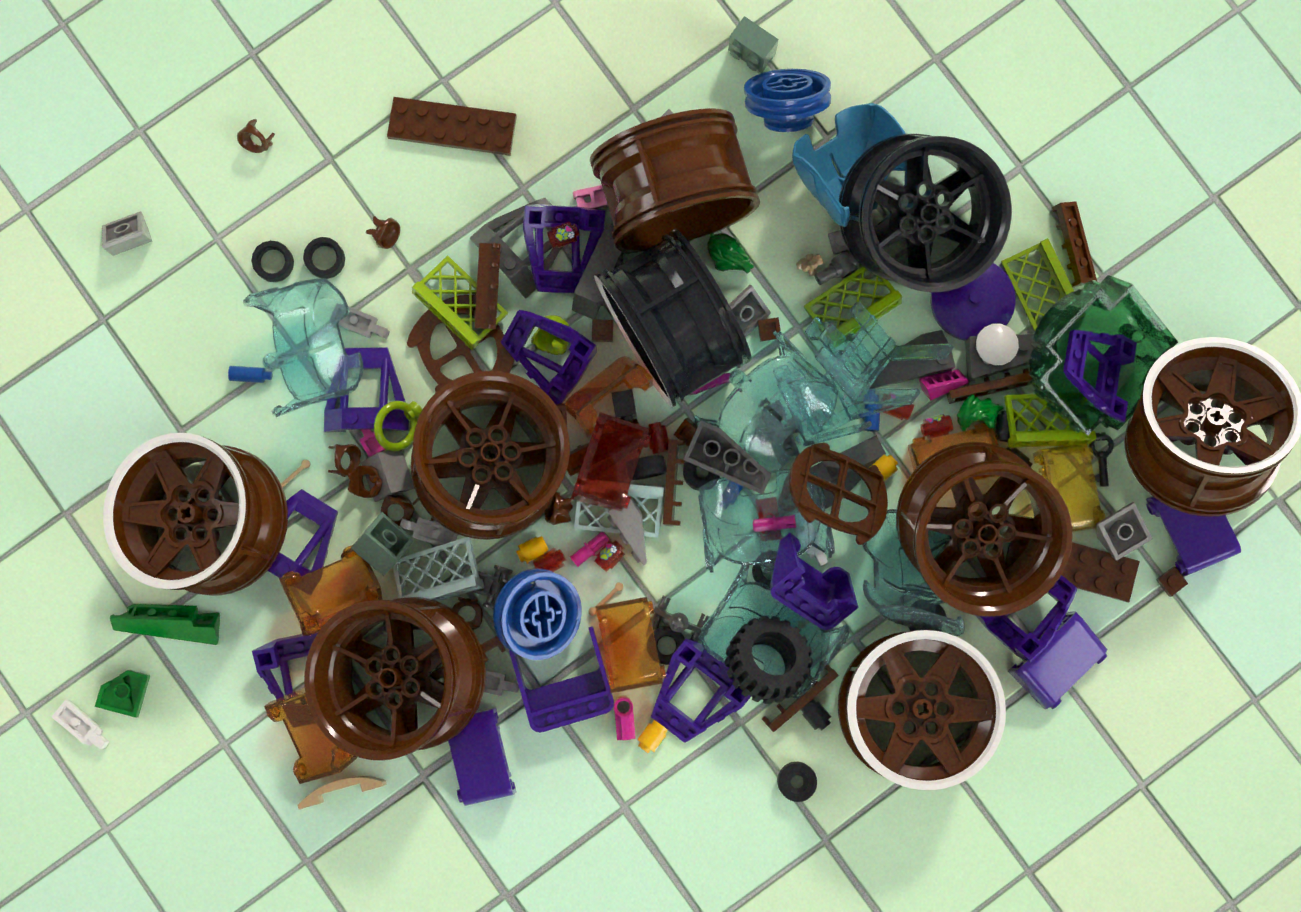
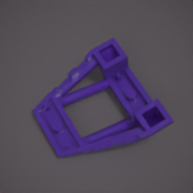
(542, 216)
(1119, 353)
(575, 365)
(364, 417)
(320, 514)
(1028, 645)
(278, 653)
(674, 720)

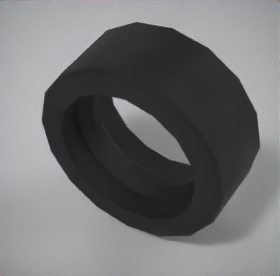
(314, 245)
(261, 250)

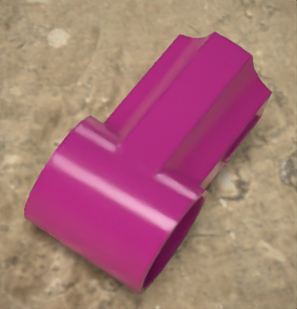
(624, 720)

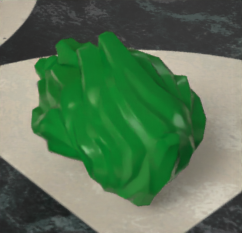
(728, 253)
(977, 410)

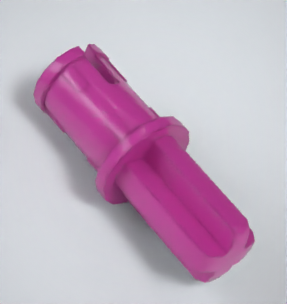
(774, 523)
(589, 549)

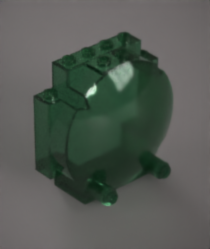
(1099, 308)

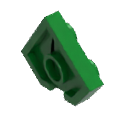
(124, 693)

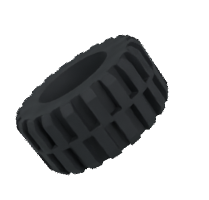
(786, 642)

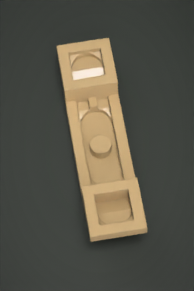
(366, 783)

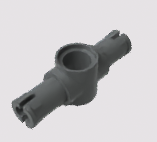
(841, 266)

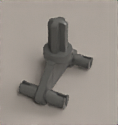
(678, 622)

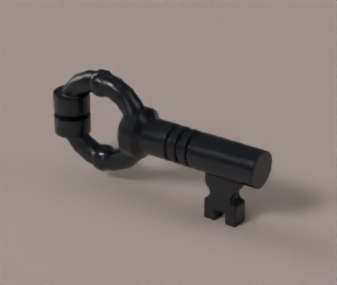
(1102, 456)

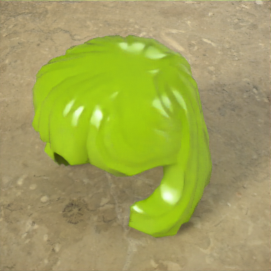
(547, 342)

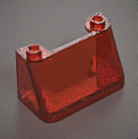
(610, 463)

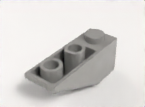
(631, 525)

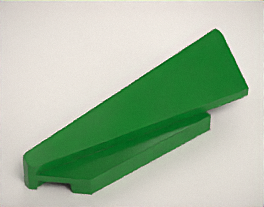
(169, 621)

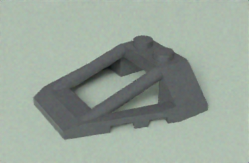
(510, 263)

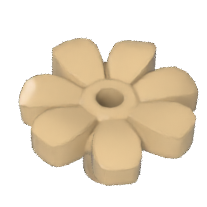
(810, 263)

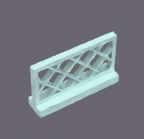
(635, 490)
(445, 590)

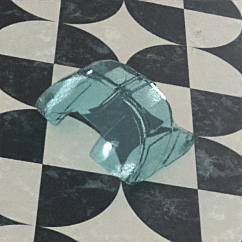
(303, 320)
(787, 386)
(730, 518)
(753, 599)
(917, 602)

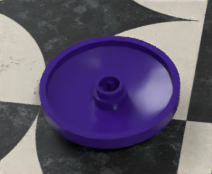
(975, 305)

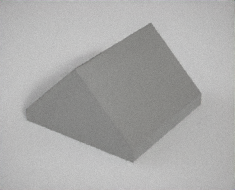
(125, 234)
(749, 309)
(392, 471)
(1123, 531)

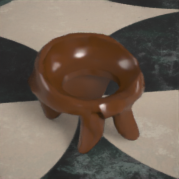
(245, 141)
(386, 232)
(354, 454)
(356, 481)
(401, 500)
(558, 510)
(476, 622)

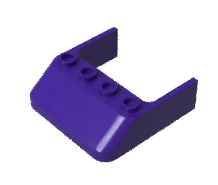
(567, 699)

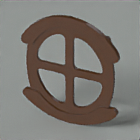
(421, 336)
(876, 507)

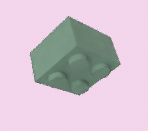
(752, 45)
(382, 544)

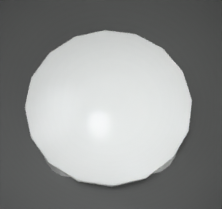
(997, 344)

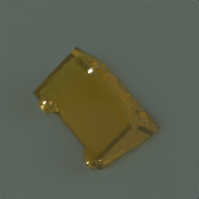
(1073, 477)

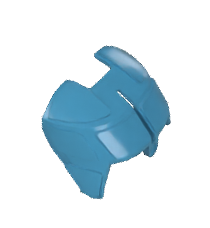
(857, 131)

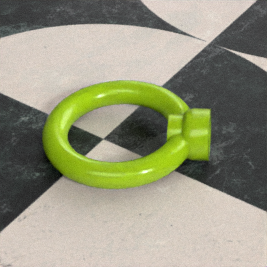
(411, 411)

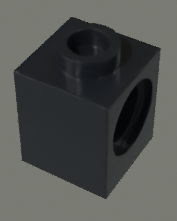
(624, 405)

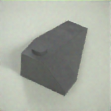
(908, 370)
(864, 453)
(723, 456)

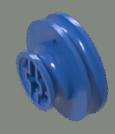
(787, 98)
(537, 617)

